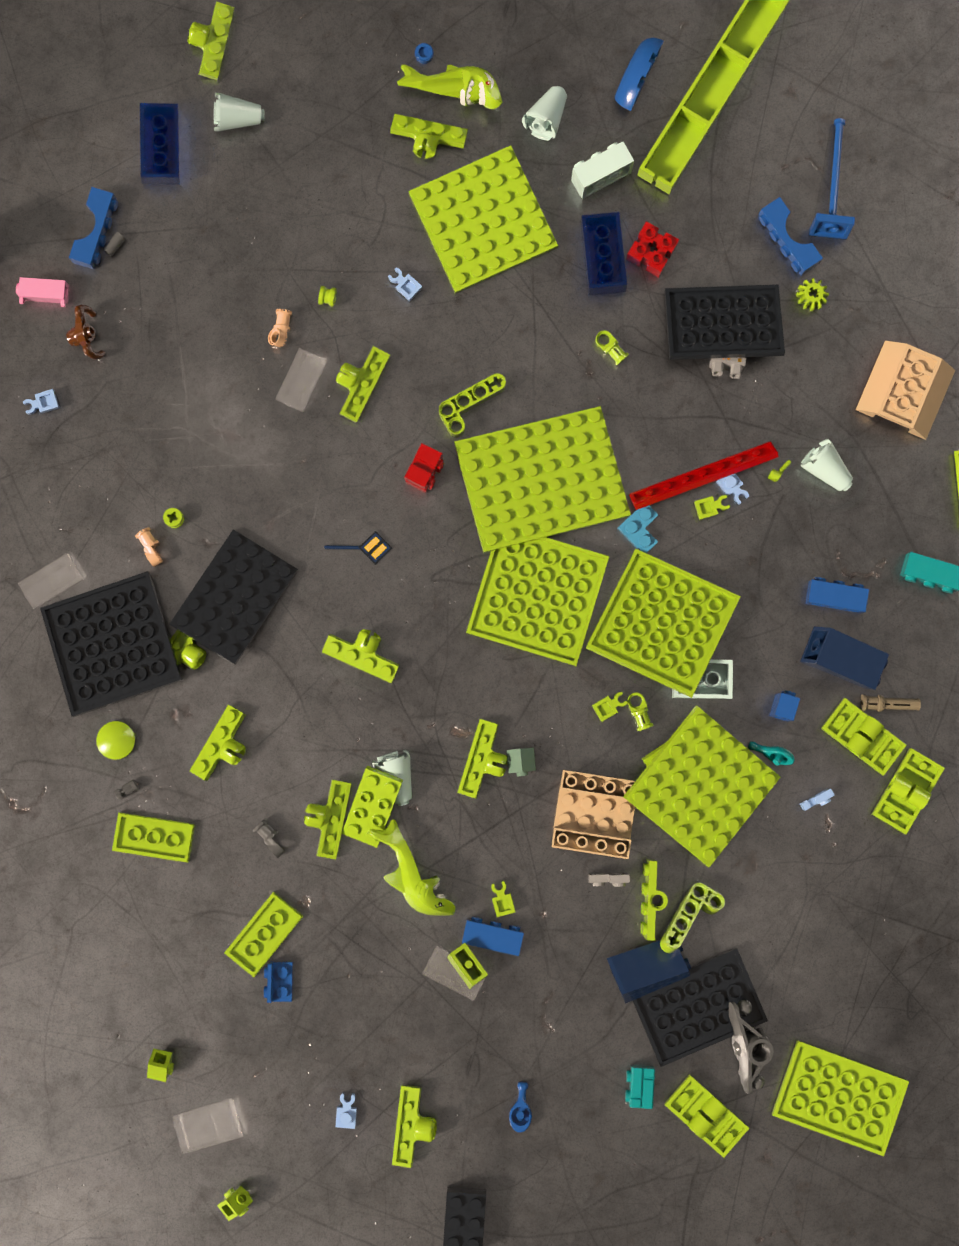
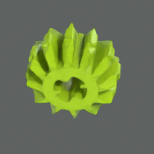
(812, 287)

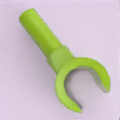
(775, 475)

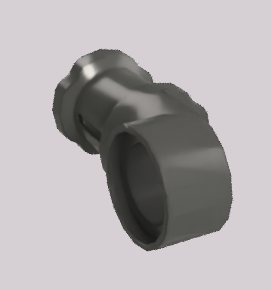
(268, 835)

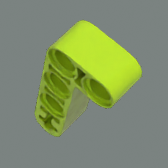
(474, 401)
(687, 919)

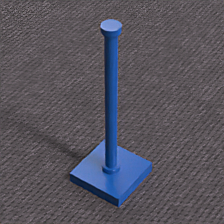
(831, 224)

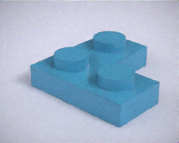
(634, 529)

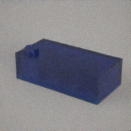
(159, 143)
(603, 253)

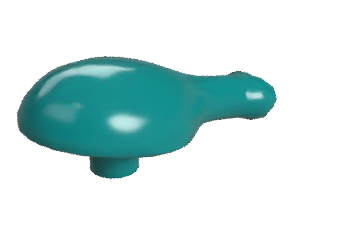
(774, 753)

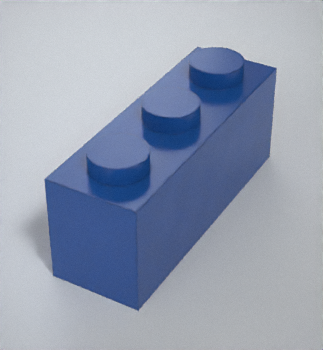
(837, 595)
(493, 936)

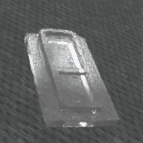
(301, 380)
(50, 581)
(443, 972)

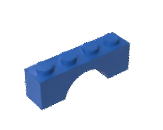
(87, 250)
(802, 256)

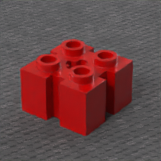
(641, 252)
(424, 467)

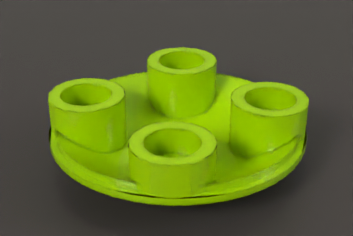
(115, 740)

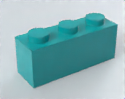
(931, 572)

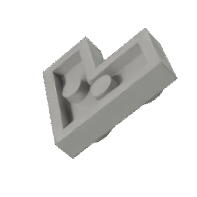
(616, 879)

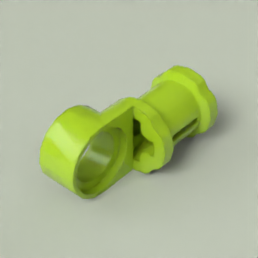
(612, 347)
(638, 711)

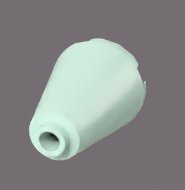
(235, 113)
(546, 114)
(828, 466)
(399, 767)

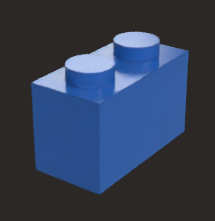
(785, 706)

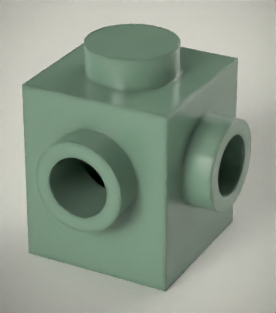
(521, 761)

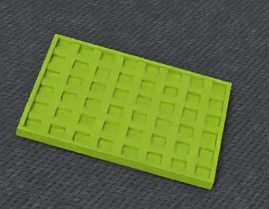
(542, 479)

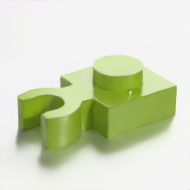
(708, 507)
(606, 707)
(503, 902)

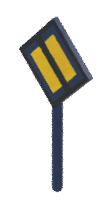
(374, 547)

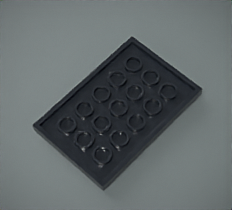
(724, 322)
(233, 597)
(696, 1009)

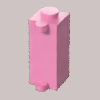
(42, 290)

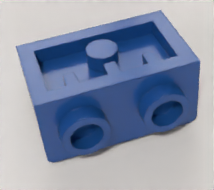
(279, 982)

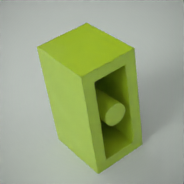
(467, 965)

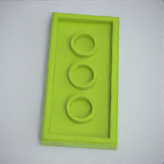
(153, 837)
(263, 934)

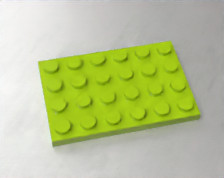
(840, 1098)

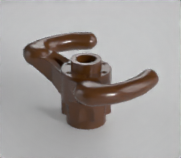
(83, 333)

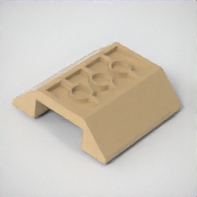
(906, 387)
(593, 815)

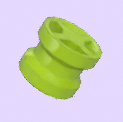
(327, 296)
(177, 519)

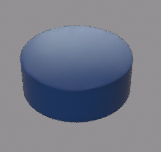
(424, 53)

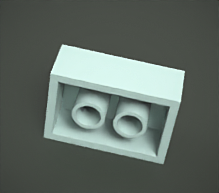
(602, 169)
(715, 682)

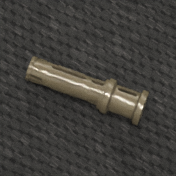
(878, 703)

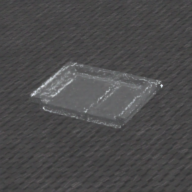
(207, 1126)

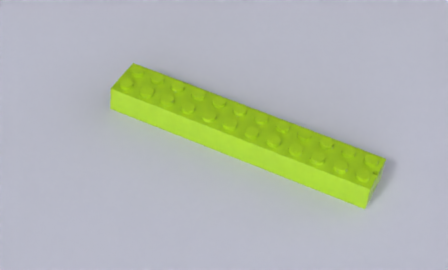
(710, 92)

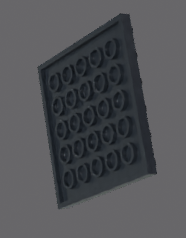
(110, 644)

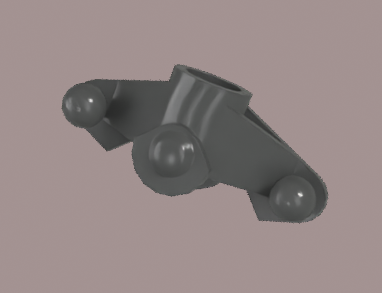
(743, 1043)

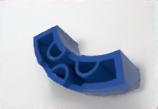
(638, 67)

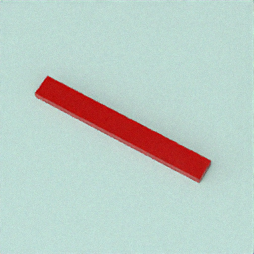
(703, 475)

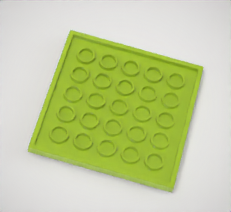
(483, 219)
(539, 598)
(663, 622)
(702, 786)

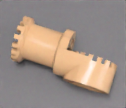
(280, 328)
(149, 544)

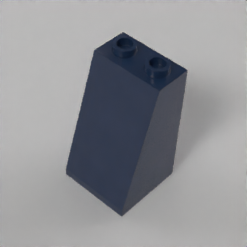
(845, 657)
(647, 970)

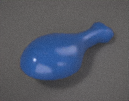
(520, 1113)

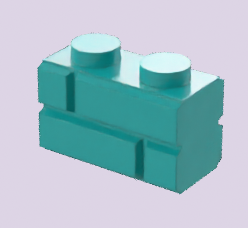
(640, 1087)

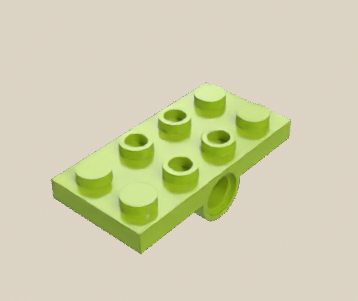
(863, 736)
(908, 791)
(372, 805)
(649, 890)
(706, 1116)

